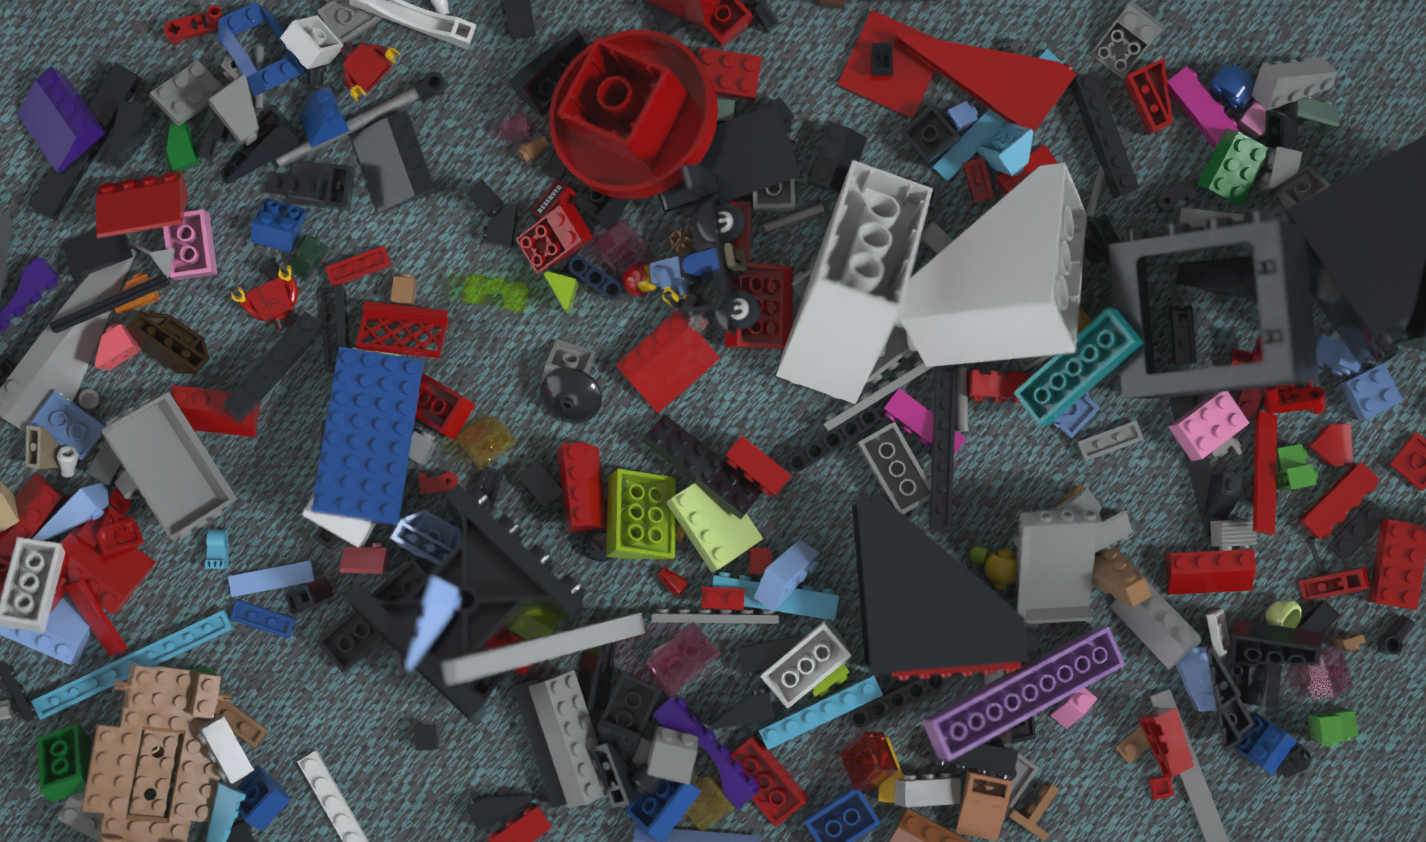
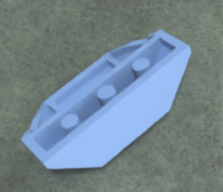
(426, 536)

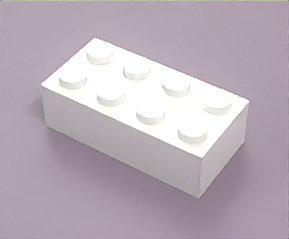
(31, 585)

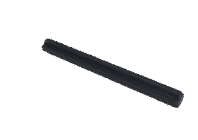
(109, 303)

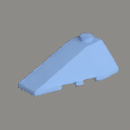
(82, 507)

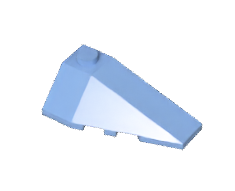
(438, 608)

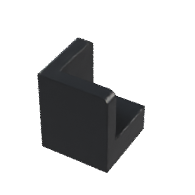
(426, 737)

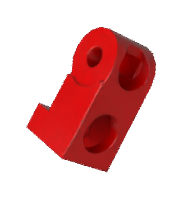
(436, 484)

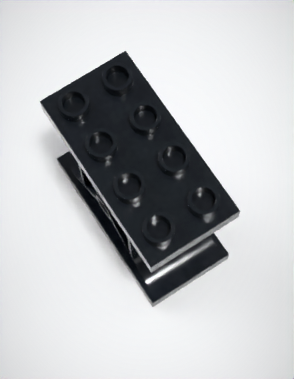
(492, 574)

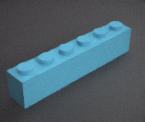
(800, 601)
(820, 711)

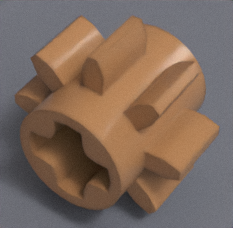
(682, 240)

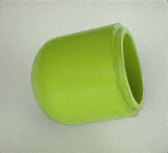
(978, 555)

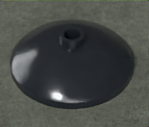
(572, 387)

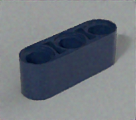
(590, 269)

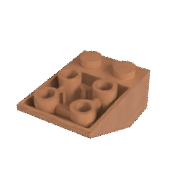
(983, 805)

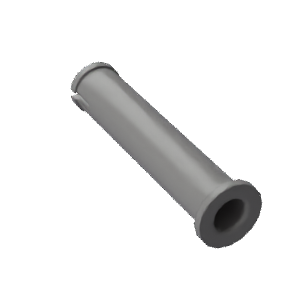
(962, 400)

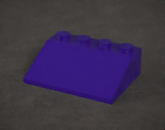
(59, 119)

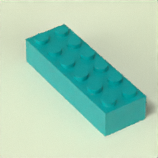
(1072, 375)

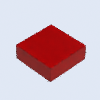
(119, 502)
(1161, 787)

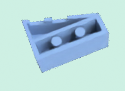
(786, 574)
(1197, 679)

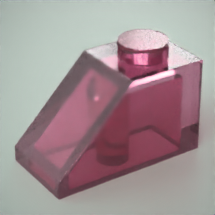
(516, 128)

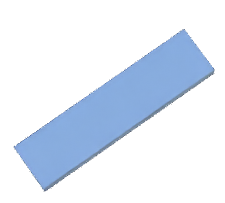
(271, 578)

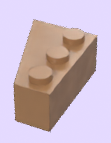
(1119, 577)

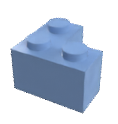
(1335, 356)

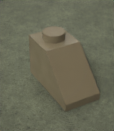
(40, 448)

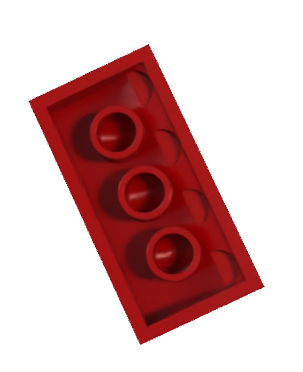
(778, 791)

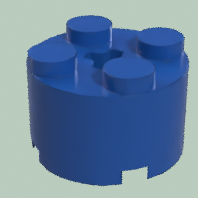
(1233, 85)

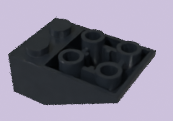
(336, 189)

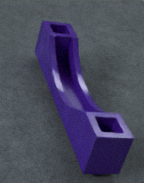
(34, 282)
(737, 784)

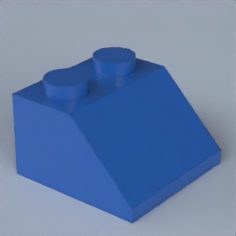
(322, 117)
(262, 799)

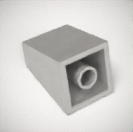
(236, 110)

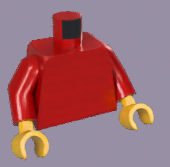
(366, 66)

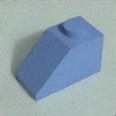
(961, 116)

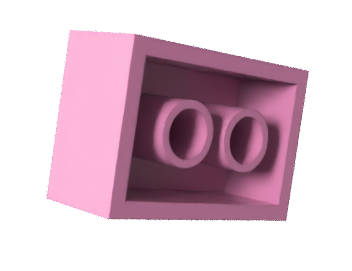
(193, 246)
(1208, 425)

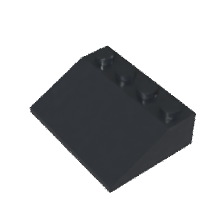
(393, 162)

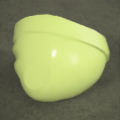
(1284, 613)

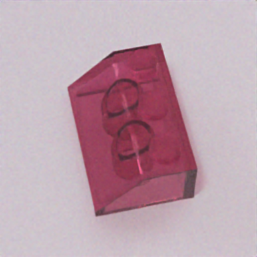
(682, 659)

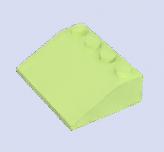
(712, 528)

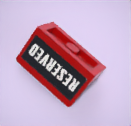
(556, 195)

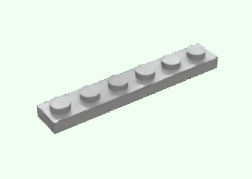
(871, 398)
(724, 616)

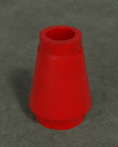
(674, 582)

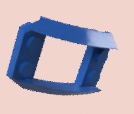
(270, 76)

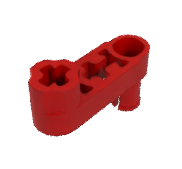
(183, 25)
(1306, 398)

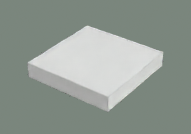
(1219, 631)

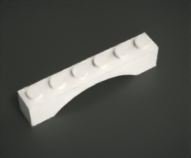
(444, 27)

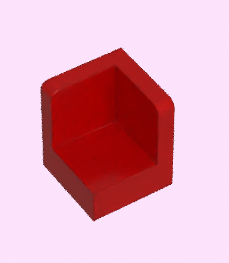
(759, 560)

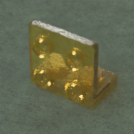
(709, 804)

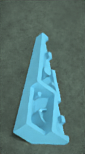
(223, 812)

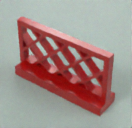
(404, 317)

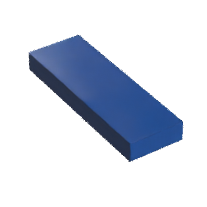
(262, 618)

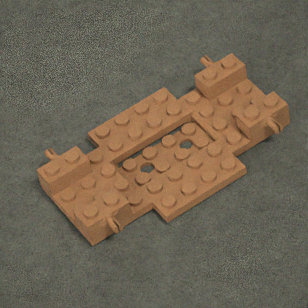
(163, 705)

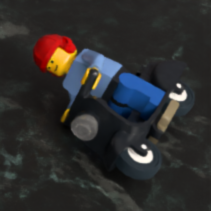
(713, 230)

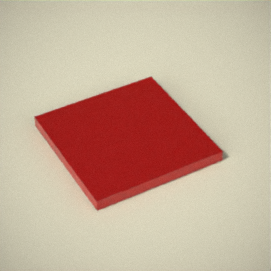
(910, 74)

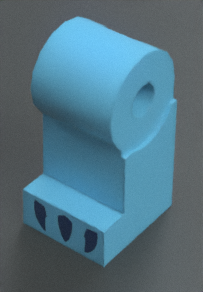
(217, 549)

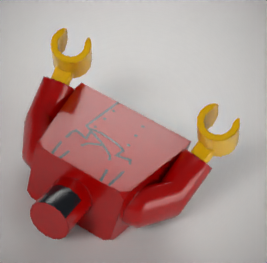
(271, 300)

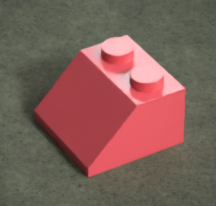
(115, 347)
(365, 559)

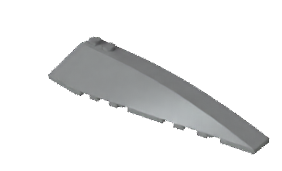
(61, 358)

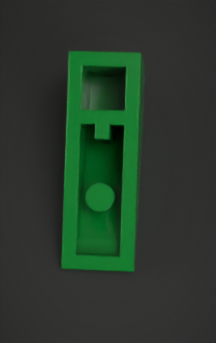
(181, 148)

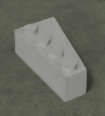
(1292, 81)

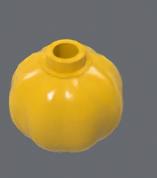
(1001, 568)

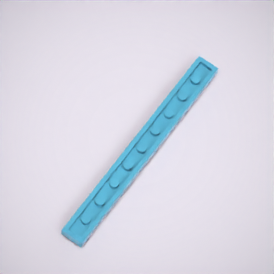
(119, 670)

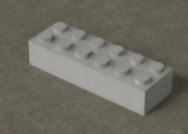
(569, 737)

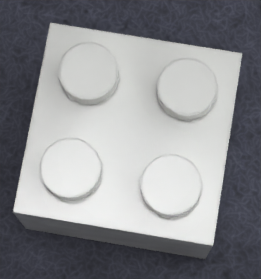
(311, 42)

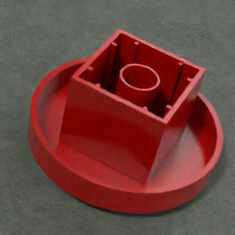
(633, 114)

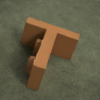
(1035, 811)

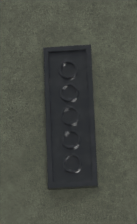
(702, 466)

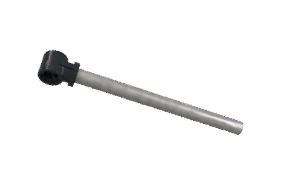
(421, 90)

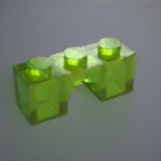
(477, 289)

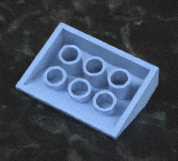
(64, 634)

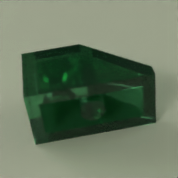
(308, 257)

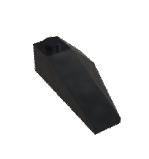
(539, 78)
(274, 139)

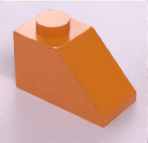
(142, 301)

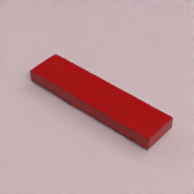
(95, 617)

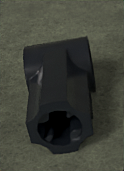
(1397, 634)

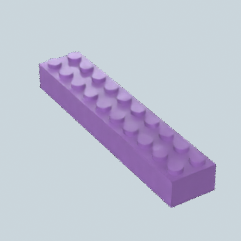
(1023, 693)

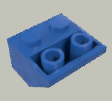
(277, 225)
(1265, 744)

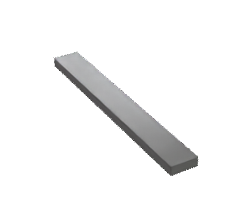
(1195, 783)

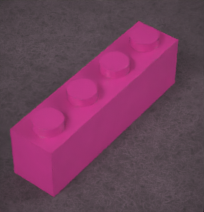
(1200, 106)
(915, 418)

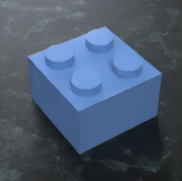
(1371, 392)

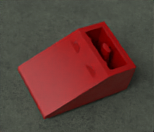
(554, 237)

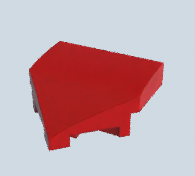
(1334, 445)
(118, 533)

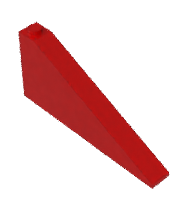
(1008, 84)

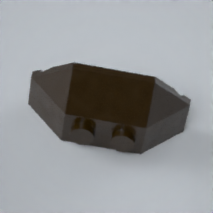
(170, 342)

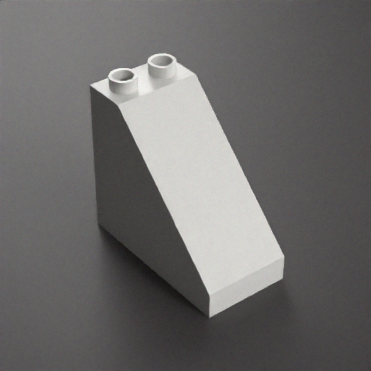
(1005, 281)
(856, 283)

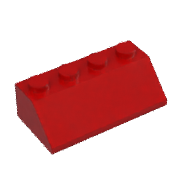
(205, 411)
(582, 487)
(35, 507)
(1210, 571)

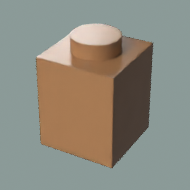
(404, 289)

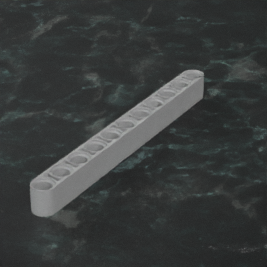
(542, 648)

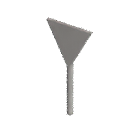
(162, 258)

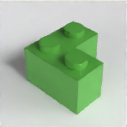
(1292, 468)
(1332, 726)

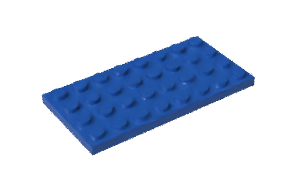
(367, 436)

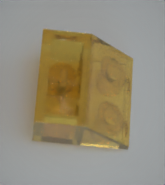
(486, 441)

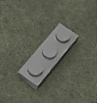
(1110, 440)

